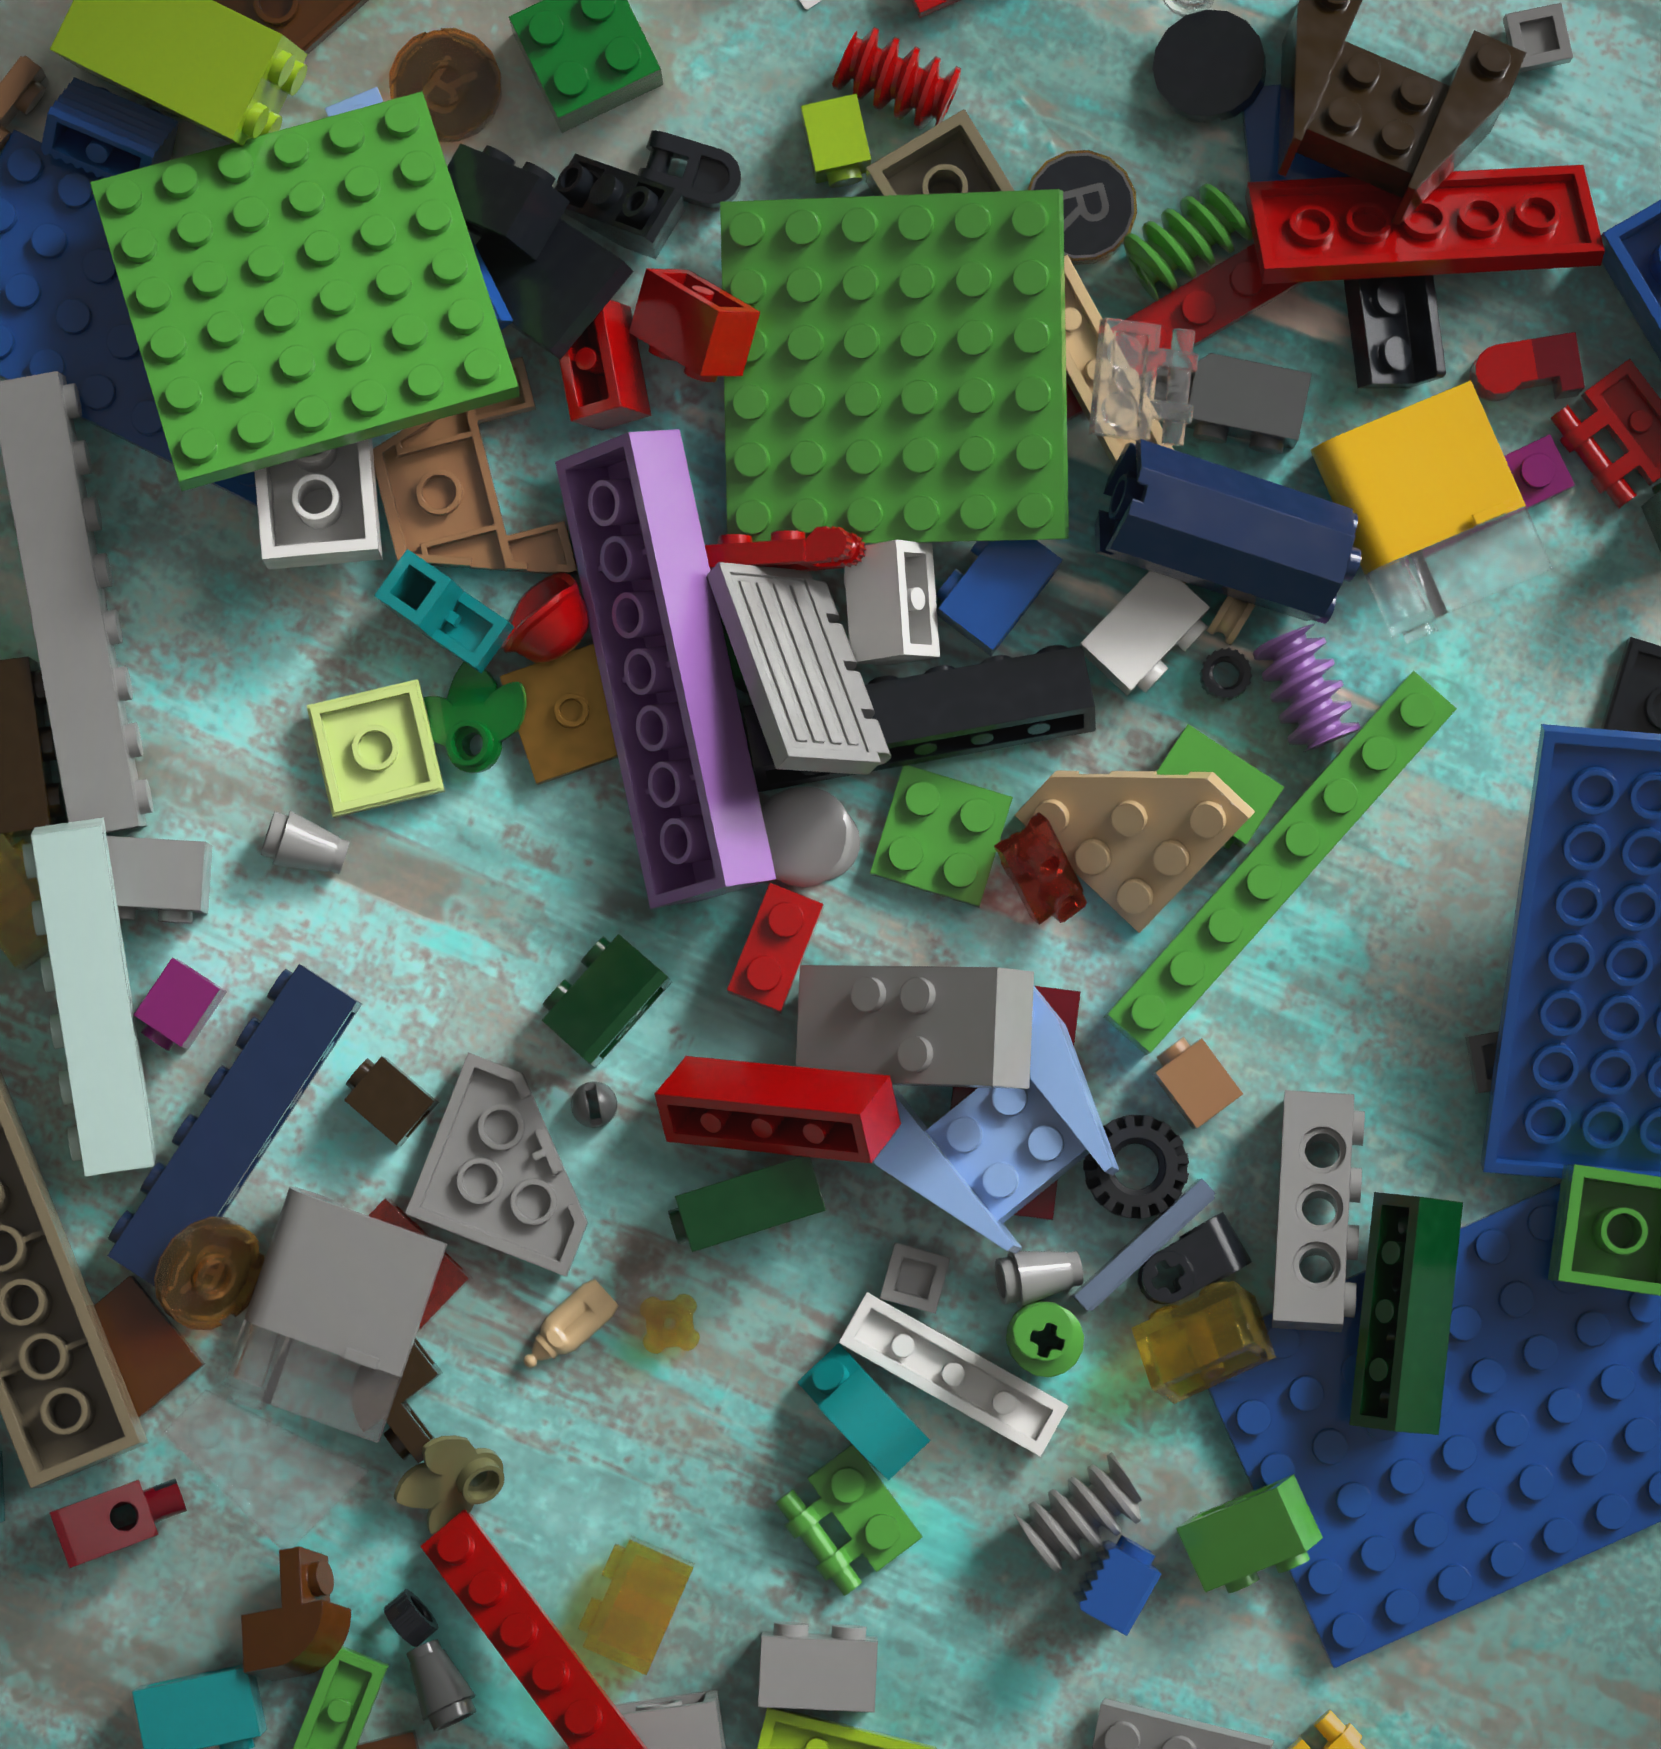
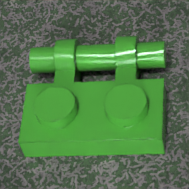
(864, 1510)

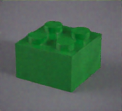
(585, 56)

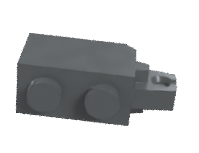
(1244, 402)

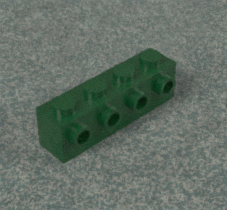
(1406, 1313)

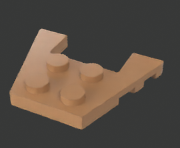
(445, 499)

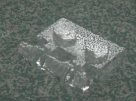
(1127, 381)

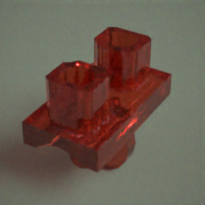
(1041, 872)

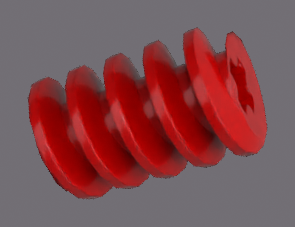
(897, 79)

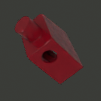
(86, 1525)

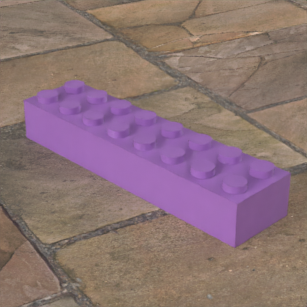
(665, 668)

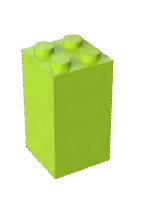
(187, 60)

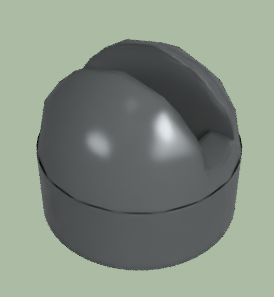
(607, 1104)

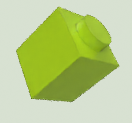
(836, 140)

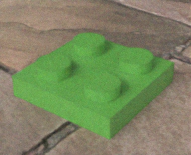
(941, 835)

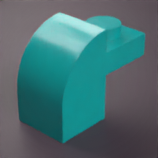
(443, 611)
(863, 1411)

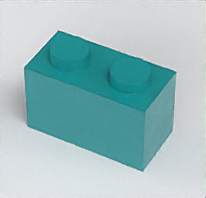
(201, 1711)

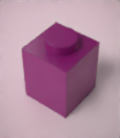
(178, 1005)

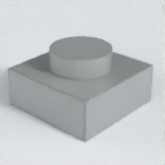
(1540, 34)
(915, 1277)

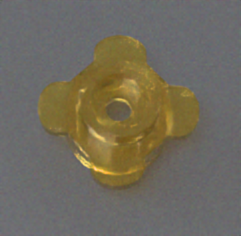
(660, 1337)

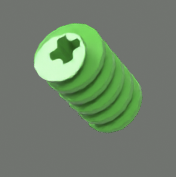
(1184, 238)
(1054, 1359)

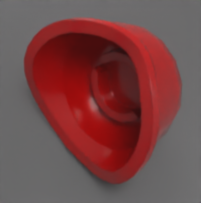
(548, 620)

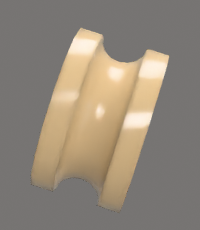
(1230, 618)

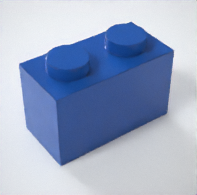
(996, 589)

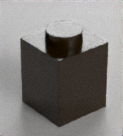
(389, 1099)

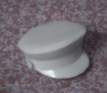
(809, 836)

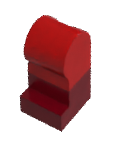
(1529, 364)

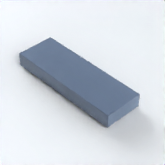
(1144, 1245)

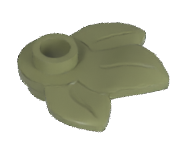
(450, 1479)

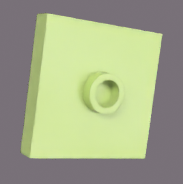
(375, 748)

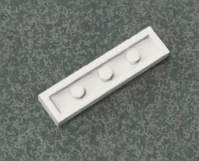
(953, 1374)

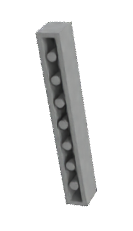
(69, 602)

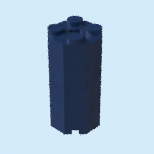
(1227, 531)

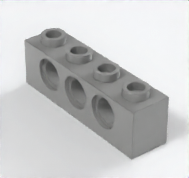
(1307, 1120)

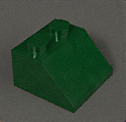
(604, 999)

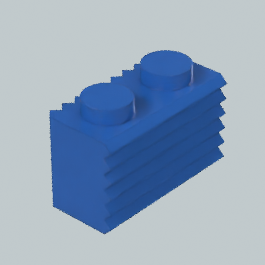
(106, 131)
(1118, 1584)

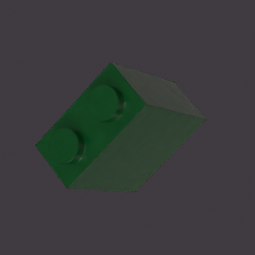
(747, 1204)

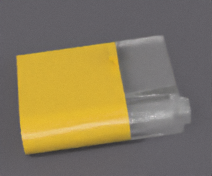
(1432, 510)

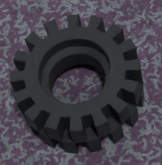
(1171, 1173)

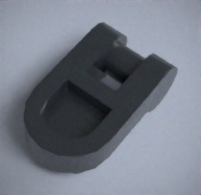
(709, 174)

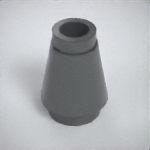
(439, 1686)

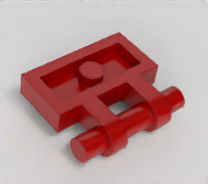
(1632, 416)

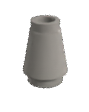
(302, 844)
(1036, 1275)

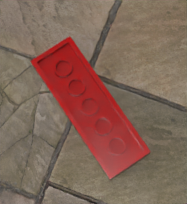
(1464, 226)

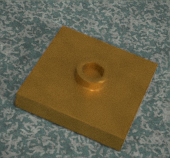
(564, 715)

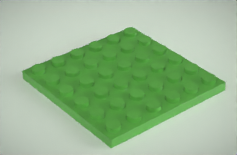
(303, 290)
(899, 367)

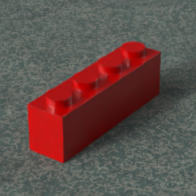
(778, 1109)

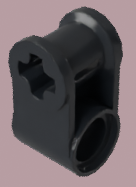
(1201, 1258)

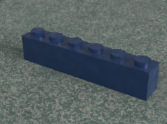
(239, 1120)

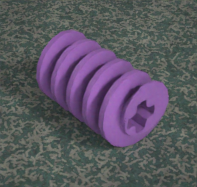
(1305, 689)

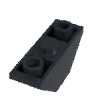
(620, 204)

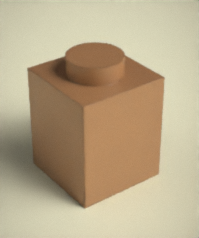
(1195, 1081)

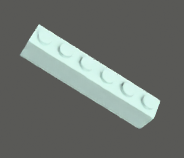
(92, 996)

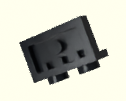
(1395, 331)

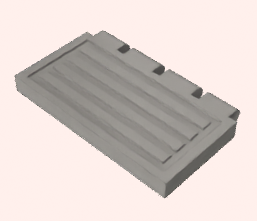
(798, 669)

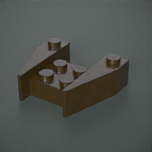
(1379, 115)

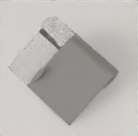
(333, 1315)

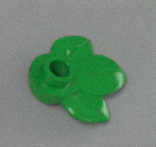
(473, 709)

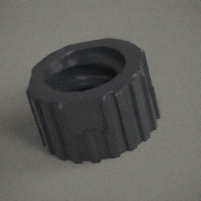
(1237, 660)
(410, 1618)

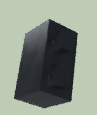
(506, 201)

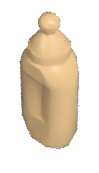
(572, 1322)

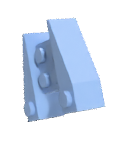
(1004, 1142)

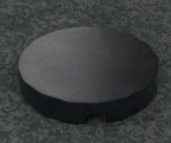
(1209, 66)

